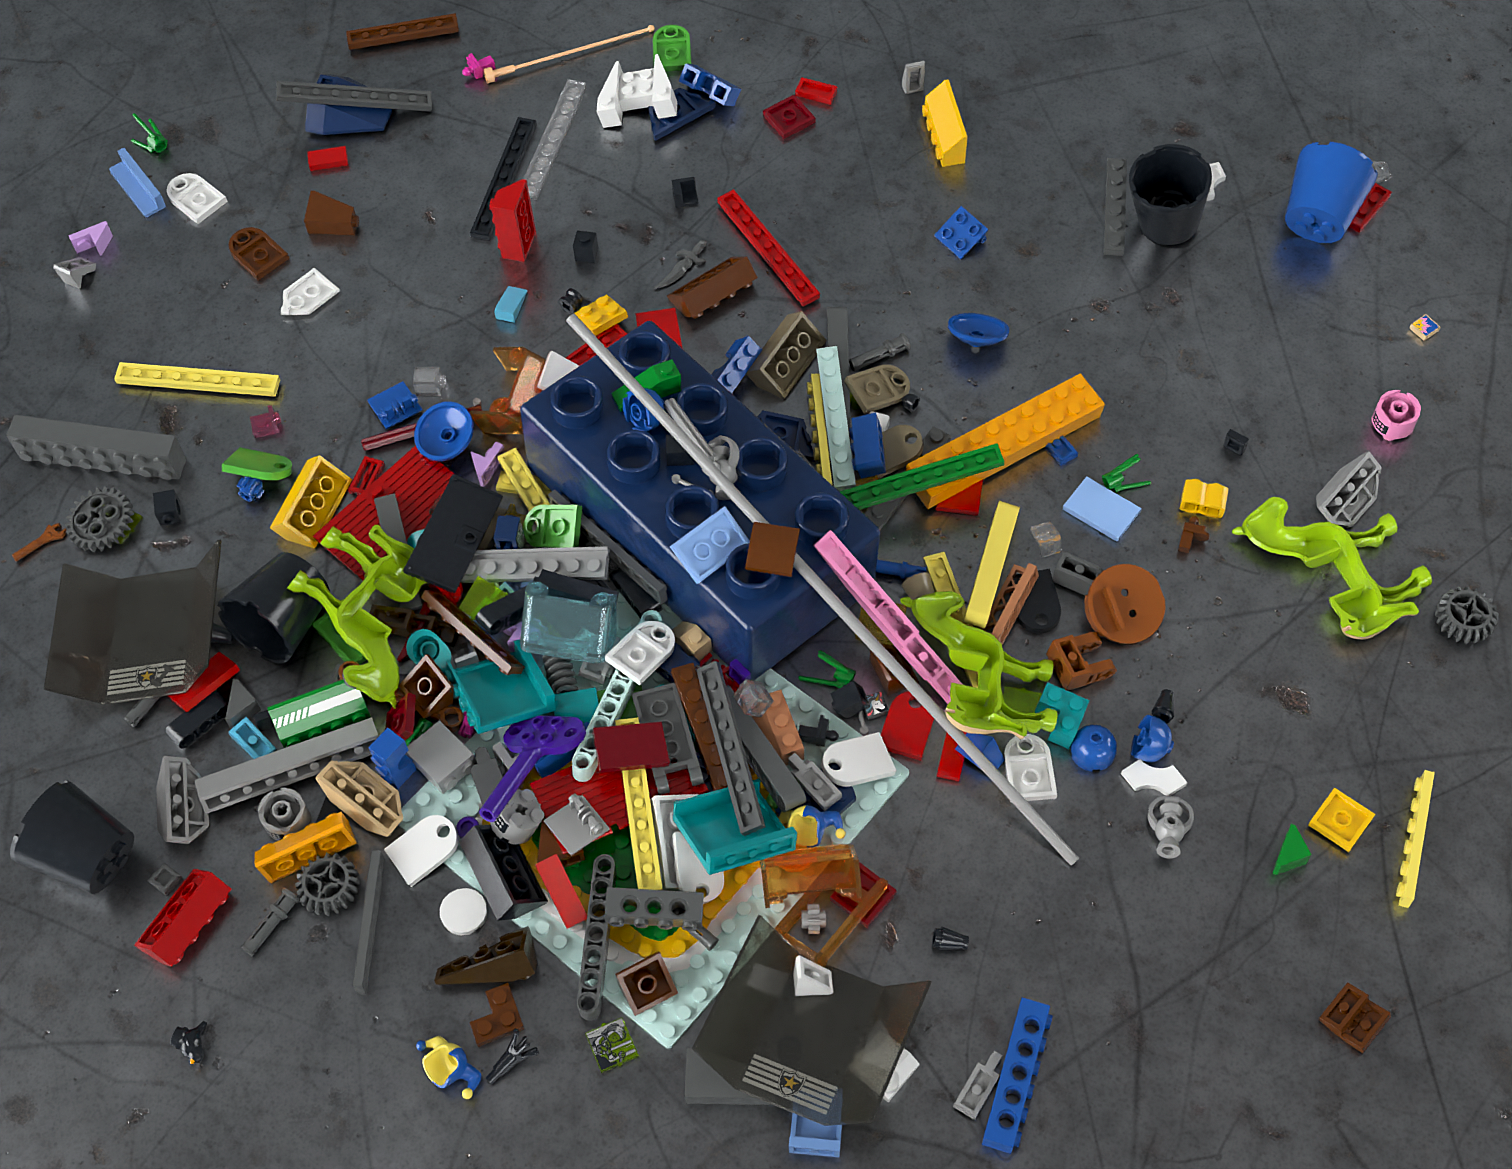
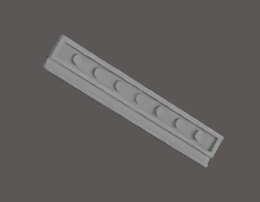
(525, 564)

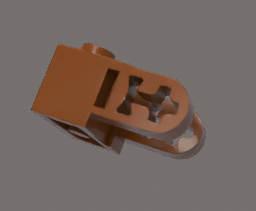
(1070, 665)

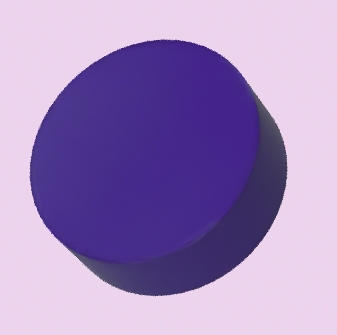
(464, 825)

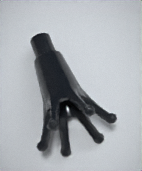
(511, 1057)

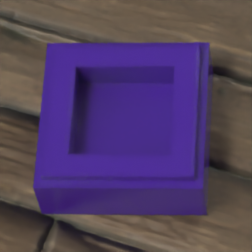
(738, 672)

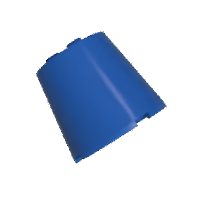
(1328, 190)

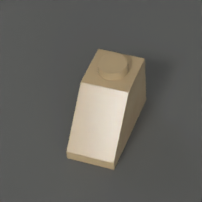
(692, 640)

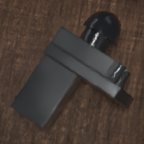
(818, 735)

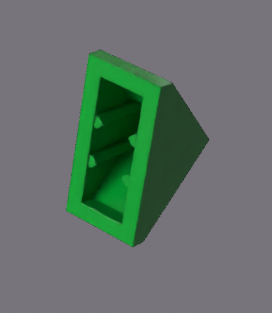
(1293, 852)

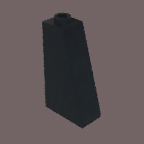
(570, 588)

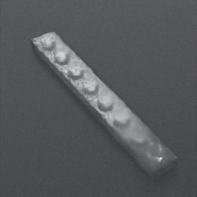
(553, 136)

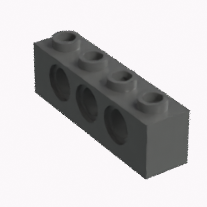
(644, 899)

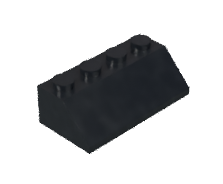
(502, 873)

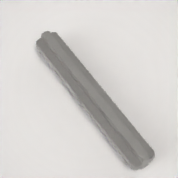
(688, 427)

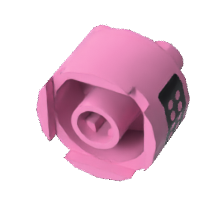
(1396, 415)

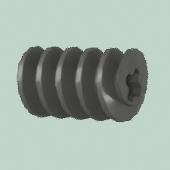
(560, 674)

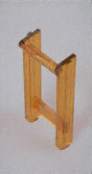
(864, 905)

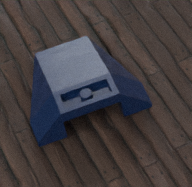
(341, 119)

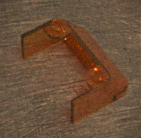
(504, 412)
(811, 871)

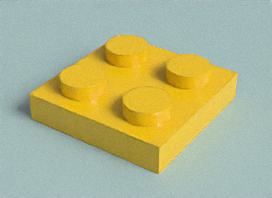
(601, 314)
(1341, 819)

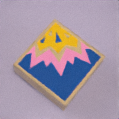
(1424, 327)

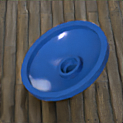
(978, 329)
(437, 425)

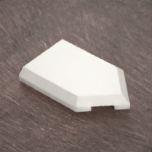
(307, 294)

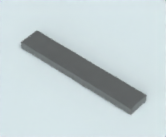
(392, 525)
(368, 922)

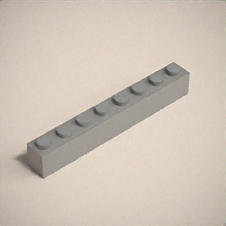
(285, 766)

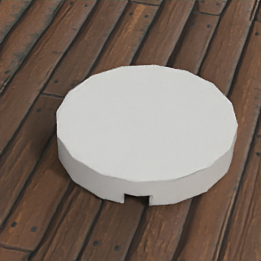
(463, 911)

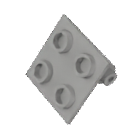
(576, 824)

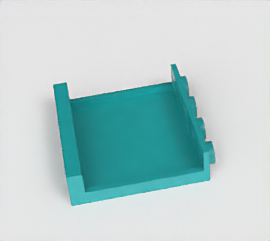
(498, 698)
(714, 833)

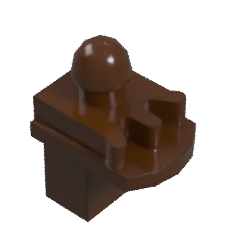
(1191, 531)

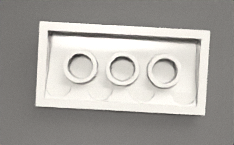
(664, 826)

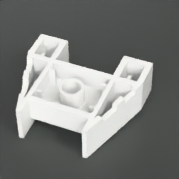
(635, 91)

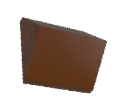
(888, 680)
(430, 686)
(646, 983)

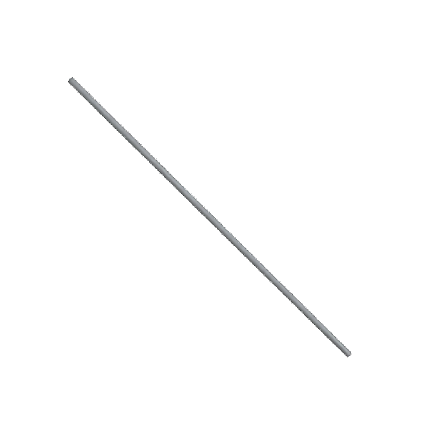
(825, 592)

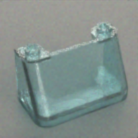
(568, 626)

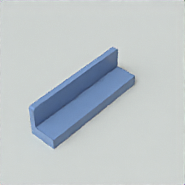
(137, 185)

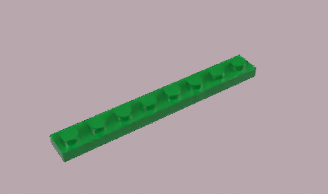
(925, 477)

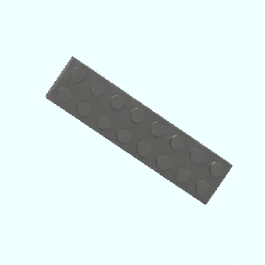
(96, 447)

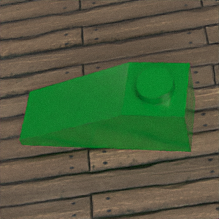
(661, 378)

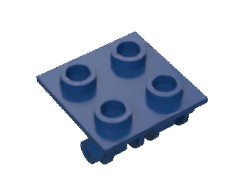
(961, 232)
(394, 405)

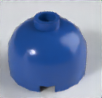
(638, 413)
(1153, 740)
(1093, 748)

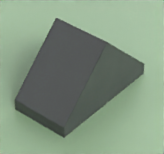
(464, 654)
(240, 704)

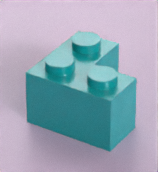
(1069, 710)

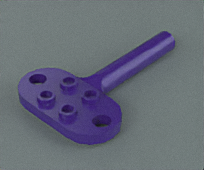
(533, 740)

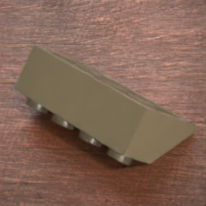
(786, 355)

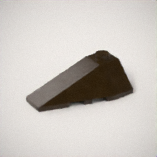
(503, 962)

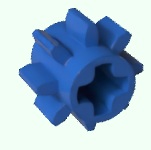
(250, 488)

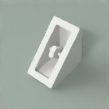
(811, 978)

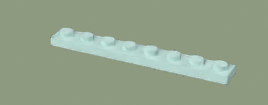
(836, 418)

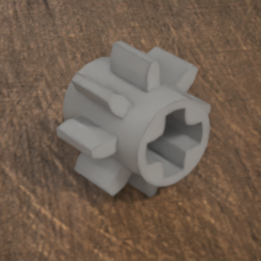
(813, 919)

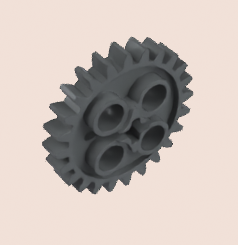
(99, 519)

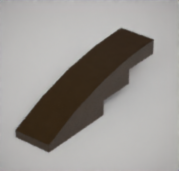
(404, 620)

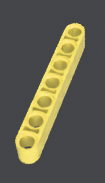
(991, 565)

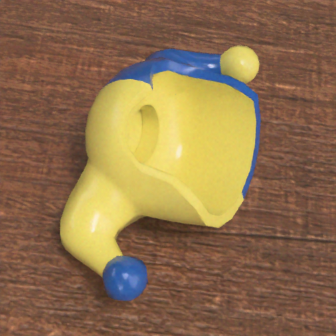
(811, 824)
(448, 1064)

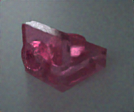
(265, 423)

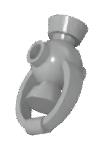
(724, 462)
(1169, 828)

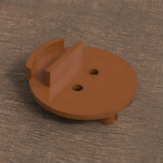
(1109, 609)

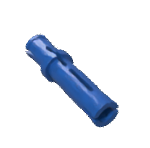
(899, 569)

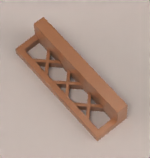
(1014, 605)

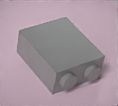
(441, 757)

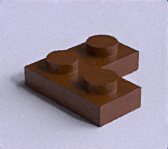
(501, 1021)

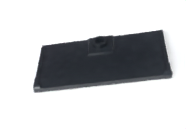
(453, 534)

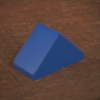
(987, 746)

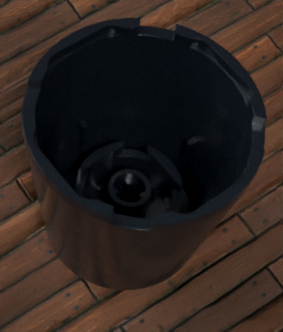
(1170, 192)
(269, 615)
(72, 839)

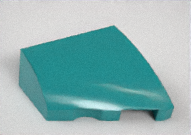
(577, 704)

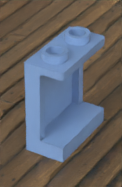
(814, 1138)

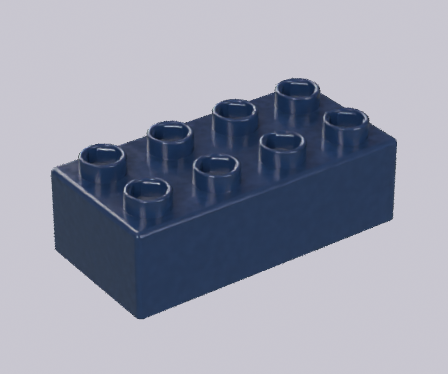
(623, 483)

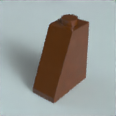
(329, 216)
(548, 847)

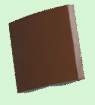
(772, 549)
(1355, 1017)

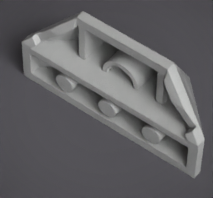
(1350, 491)
(178, 805)

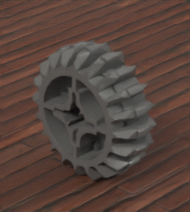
(1452, 614)
(313, 876)

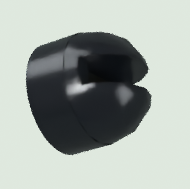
(910, 401)

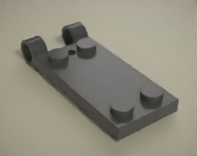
(666, 706)

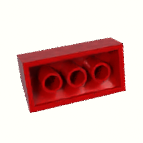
(513, 220)
(183, 917)

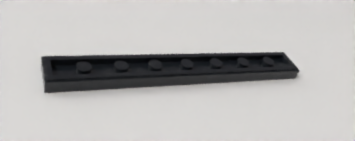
(504, 174)

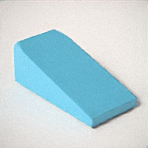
(510, 304)
(251, 739)

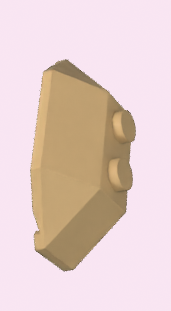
(362, 795)

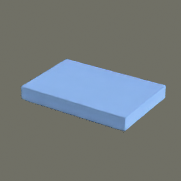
(1101, 509)
(709, 544)

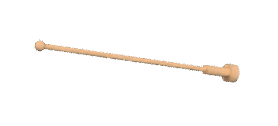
(491, 74)

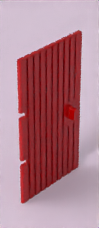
(416, 486)
(604, 793)

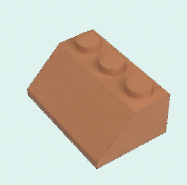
(780, 728)

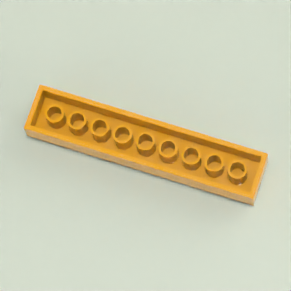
(1018, 432)

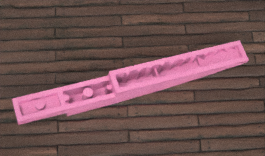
(886, 614)

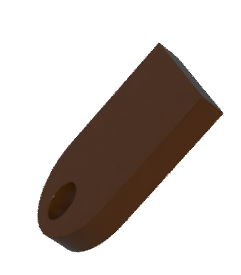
(258, 253)

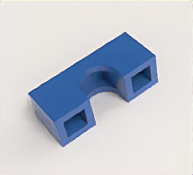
(705, 81)
(740, 359)
(390, 759)

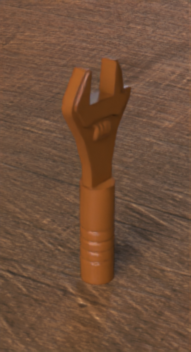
(50, 534)

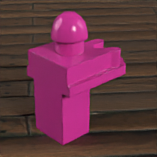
(476, 67)

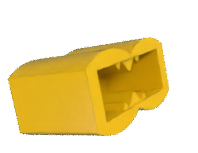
(1204, 498)

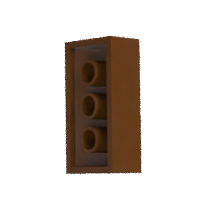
(713, 286)

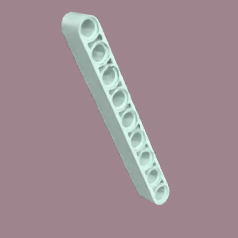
(609, 702)

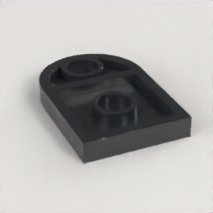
(1040, 603)

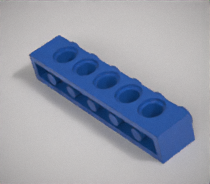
(996, 1135)

